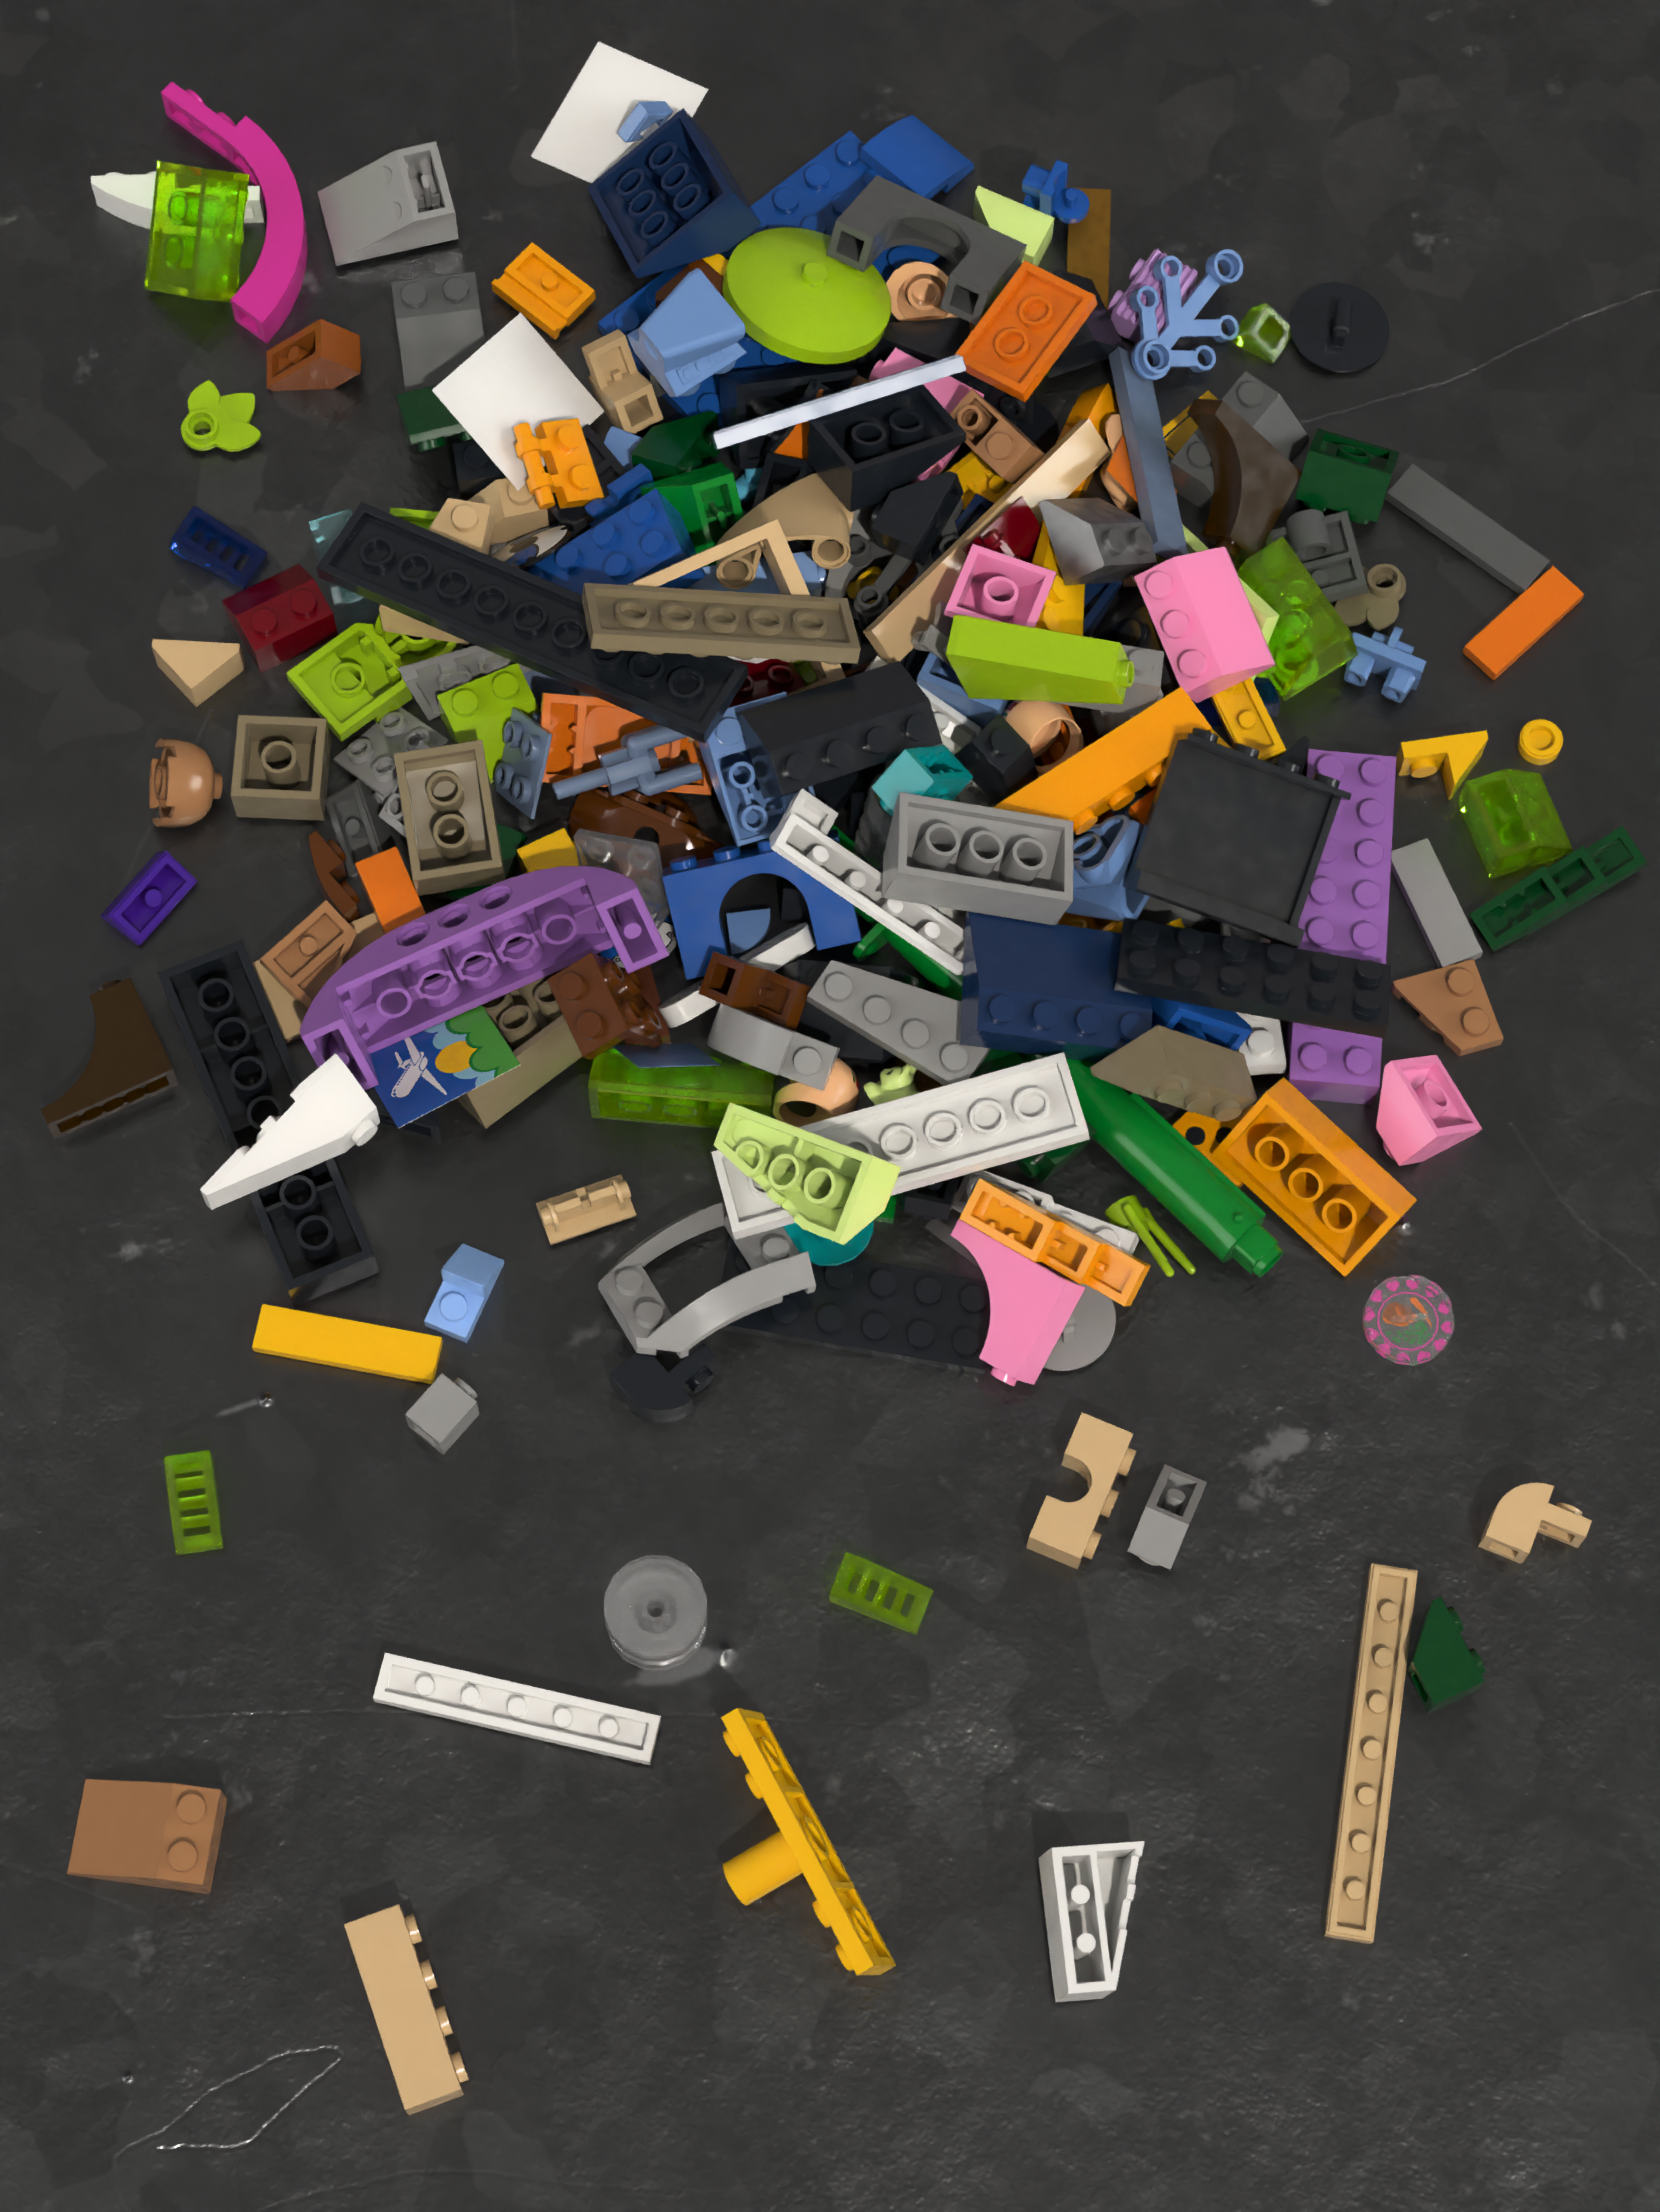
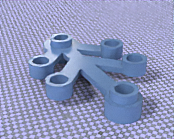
(1180, 317)

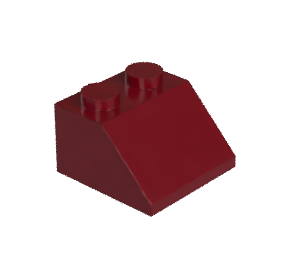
(281, 617)

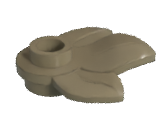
(1379, 605)

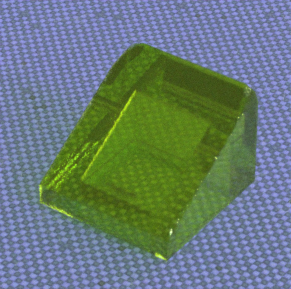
(1263, 332)

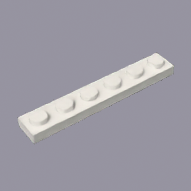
(517, 1708)

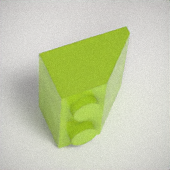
(483, 709)

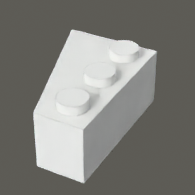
(1086, 1915)

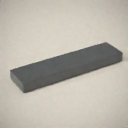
(1467, 529)

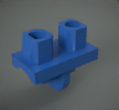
(1050, 194)

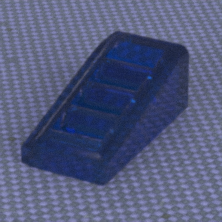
(212, 528)

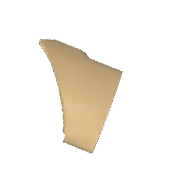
(804, 512)

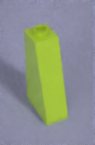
(1036, 663)

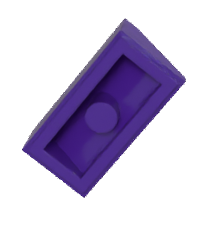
(149, 897)

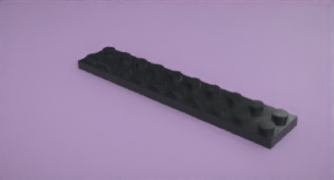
(522, 621)

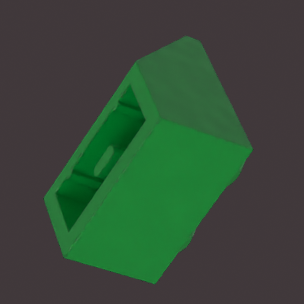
(705, 500)

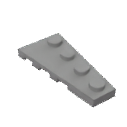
(901, 1019)

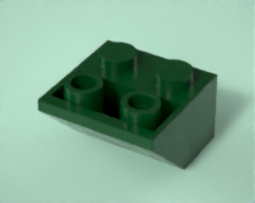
(427, 420)

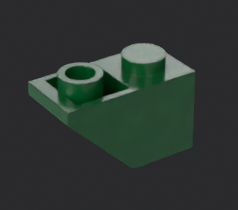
(677, 446)
(1440, 1662)

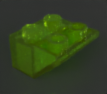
(1512, 821)

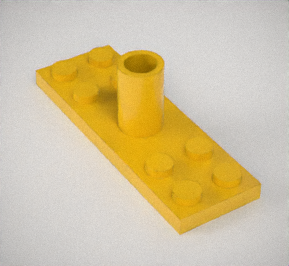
(797, 1848)

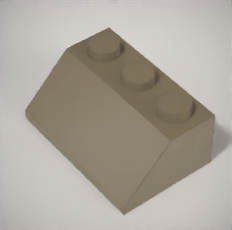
(1181, 1073)

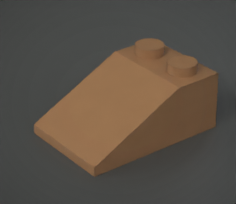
(148, 1834)

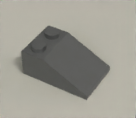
(436, 326)

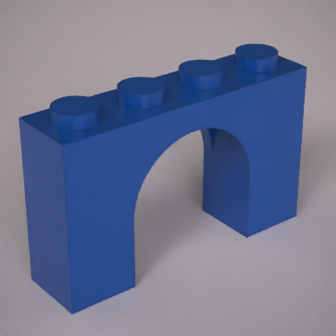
(698, 888)

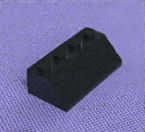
(837, 729)

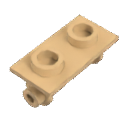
(586, 1209)

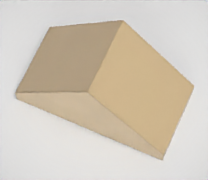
(198, 666)

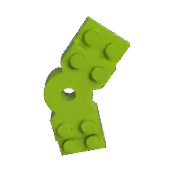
(358, 670)

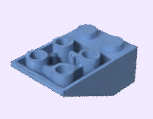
(736, 782)

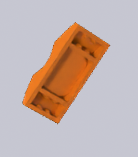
(592, 726)

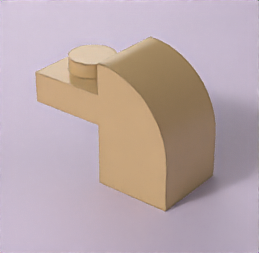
(618, 384)
(1523, 1514)

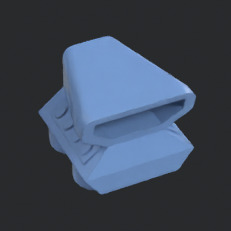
(689, 336)
(1100, 870)

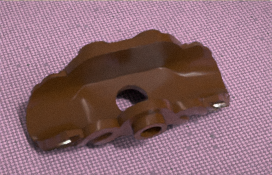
(629, 813)

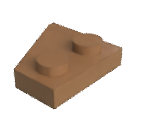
(1453, 1005)

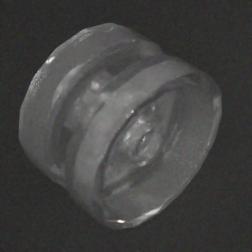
(660, 1640)

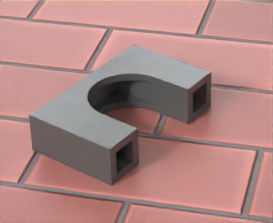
(895, 216)

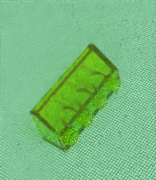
(676, 1094)

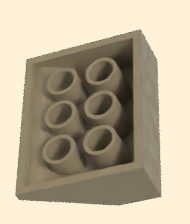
(539, 1040)

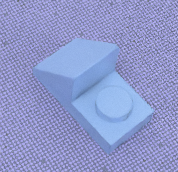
(464, 1292)

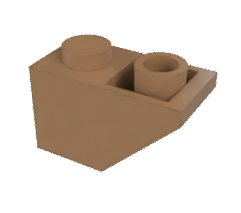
(995, 438)

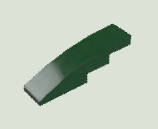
(1558, 889)

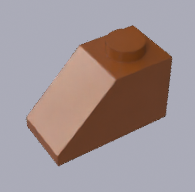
(314, 359)

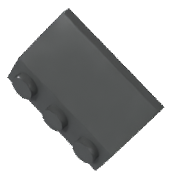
(1264, 412)

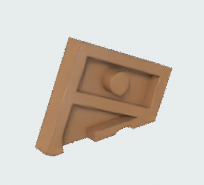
(311, 953)

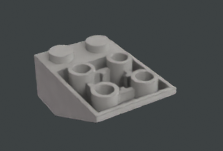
(390, 206)

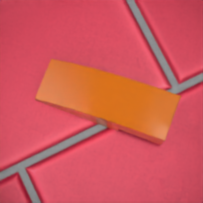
(389, 889)

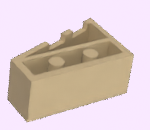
(464, 523)

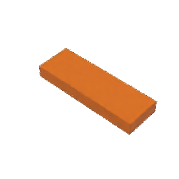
(1523, 623)

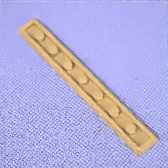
(1050, 478)
(1371, 1754)

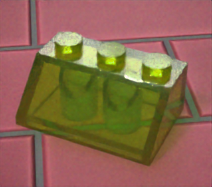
(196, 231)
(1309, 632)

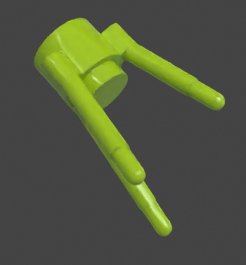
(1133, 1217)

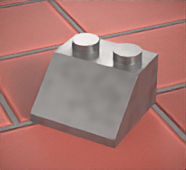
(1096, 540)

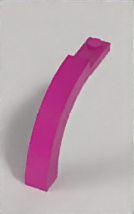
(280, 270)

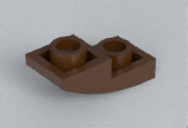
(331, 875)

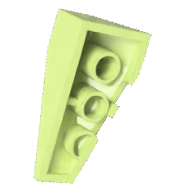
(815, 1179)

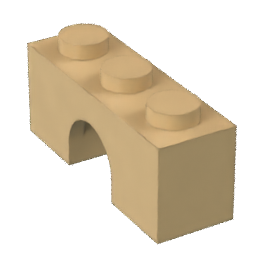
(1067, 1528)

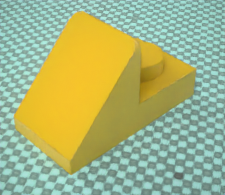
(1451, 754)

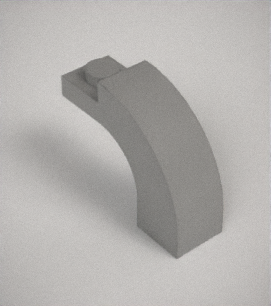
(772, 1047)

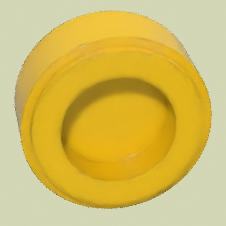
(1540, 742)

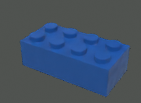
(624, 548)

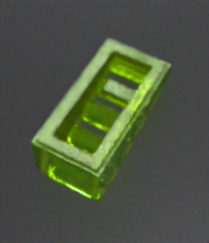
(189, 1463)
(887, 1578)

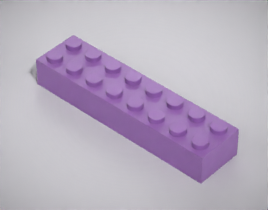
(1347, 919)

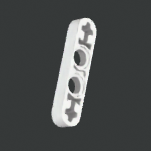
(770, 955)

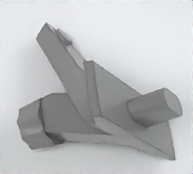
(937, 636)

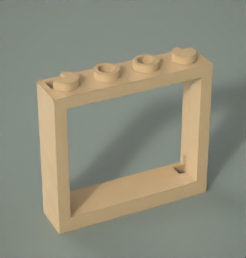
(781, 565)

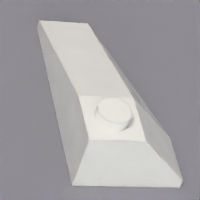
(323, 1122)

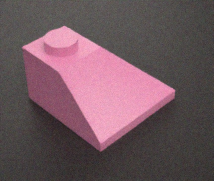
(1000, 588)
(1421, 1110)

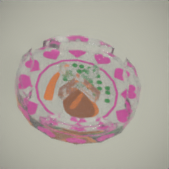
(1408, 1319)

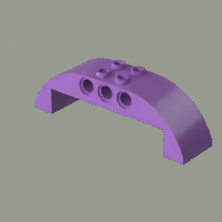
(474, 956)

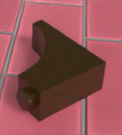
(1249, 479)
(124, 1063)

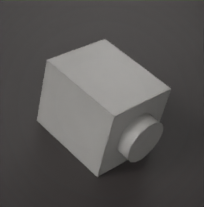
(443, 1412)

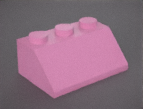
(1204, 622)

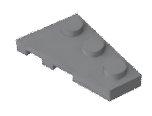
(448, 671)

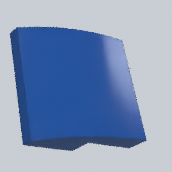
(915, 158)

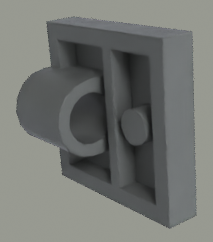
(1326, 551)

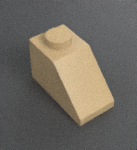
(513, 510)

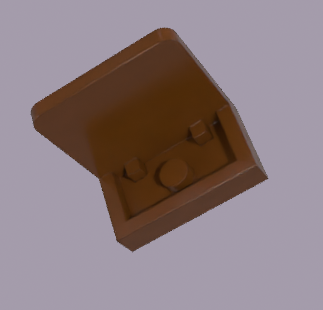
(603, 1005)

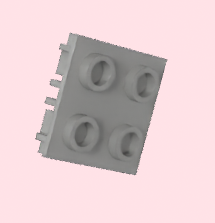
(372, 754)

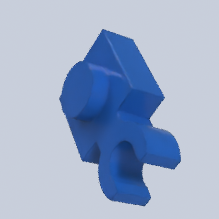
(621, 494)

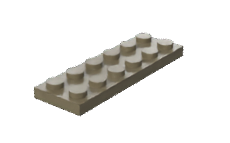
(720, 623)

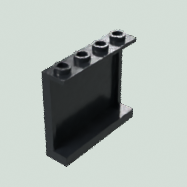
(1235, 836)

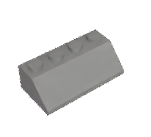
(979, 859)

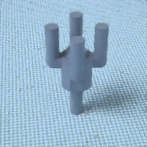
(633, 767)

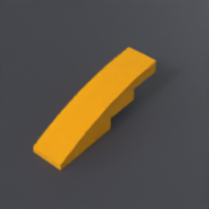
(1054, 1242)

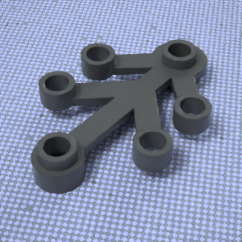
(893, 571)

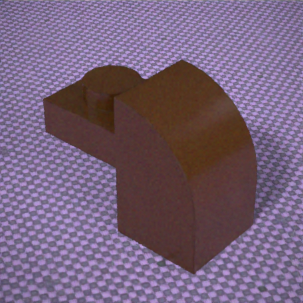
(754, 989)

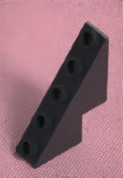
(937, 340)

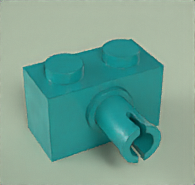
(922, 772)

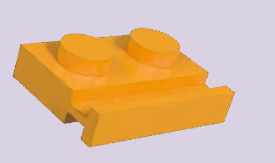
(543, 290)

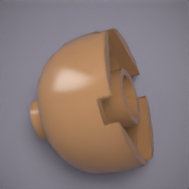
(182, 783)

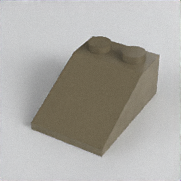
(449, 817)

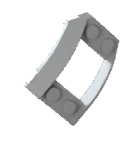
(646, 1320)

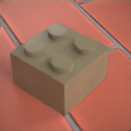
(281, 767)

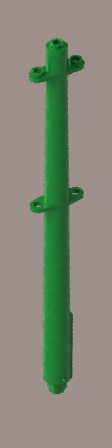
(1133, 1136)

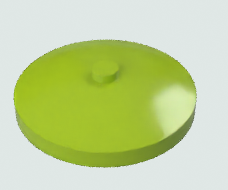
(803, 299)

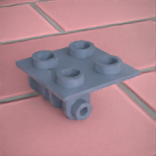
(523, 761)

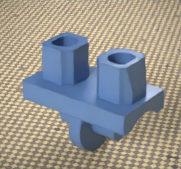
(1388, 659)

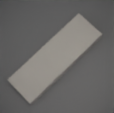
(1434, 904)

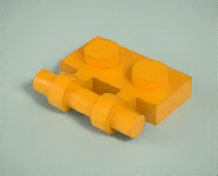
(567, 459)

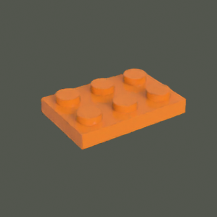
(1025, 330)

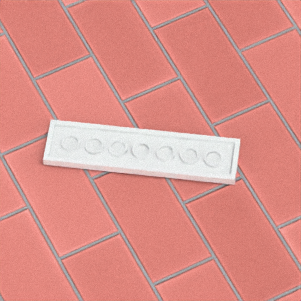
(936, 1134)

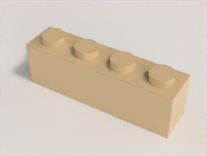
(404, 2009)

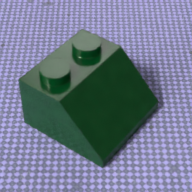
(1346, 476)

